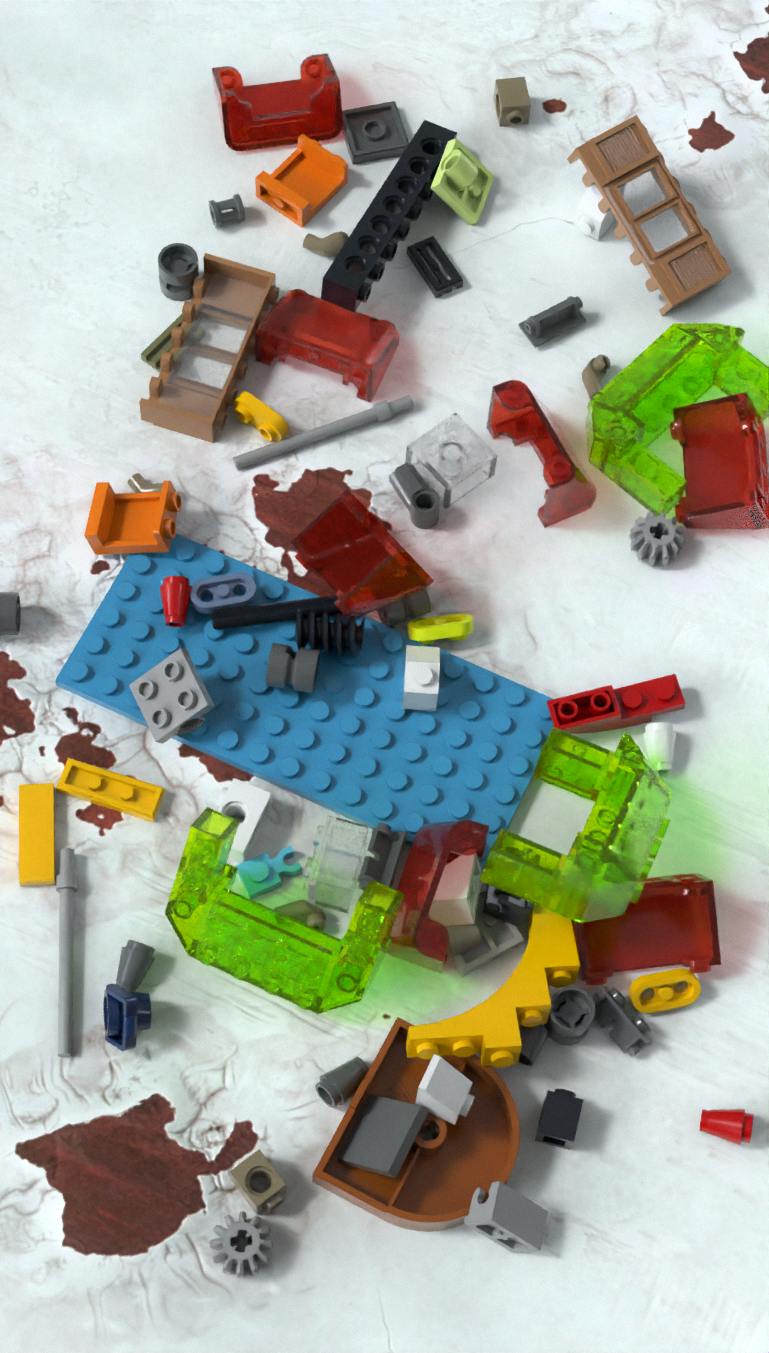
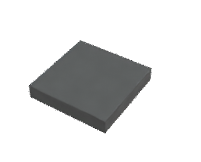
(374, 132)
(382, 1135)

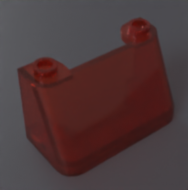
(282, 110)
(328, 338)
(524, 418)
(723, 464)
(358, 558)
(434, 846)
(665, 928)

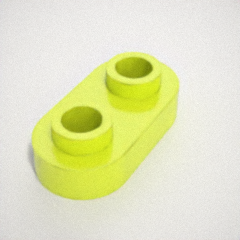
(450, 626)

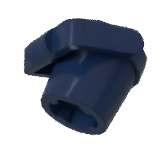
(125, 1015)

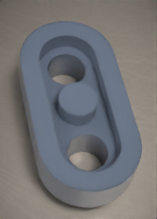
(222, 591)

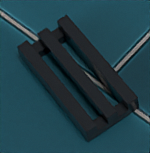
(445, 285)

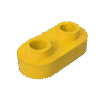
(267, 421)
(662, 992)

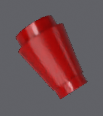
(175, 600)
(728, 1124)

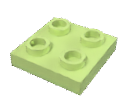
(462, 181)

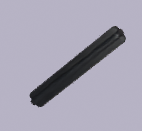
(273, 612)

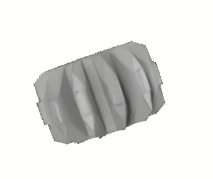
(668, 540)
(231, 1236)

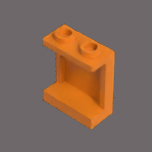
(303, 181)
(132, 520)

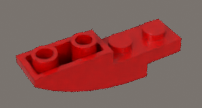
(616, 708)

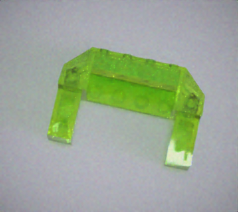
(641, 401)
(614, 844)
(265, 944)

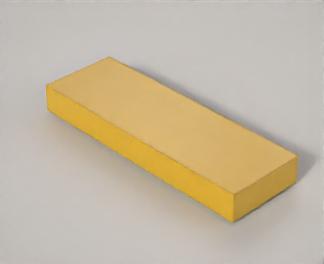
(110, 790)
(36, 834)

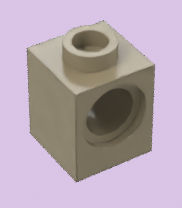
(512, 101)
(252, 1168)

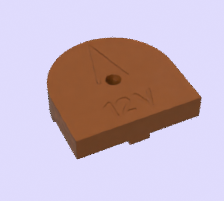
(437, 1174)

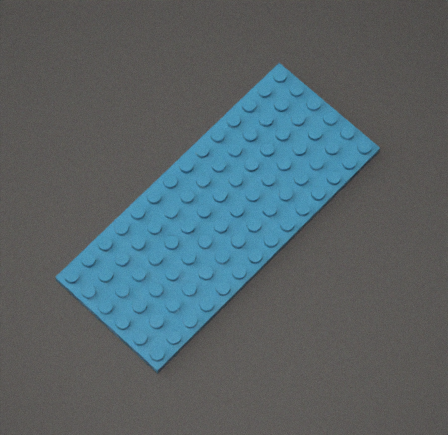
(346, 740)

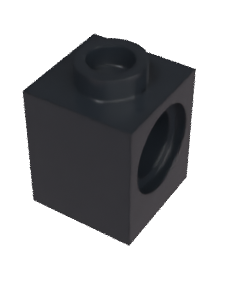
(559, 1118)

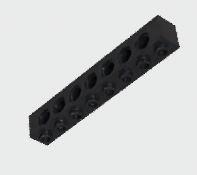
(386, 220)

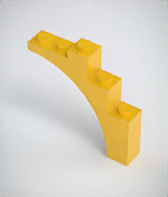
(522, 1000)

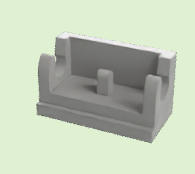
(507, 1218)

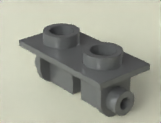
(553, 321)
(387, 853)
(630, 1029)

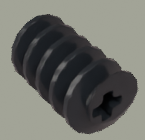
(329, 633)

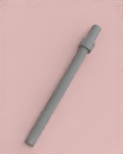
(381, 411)
(66, 885)

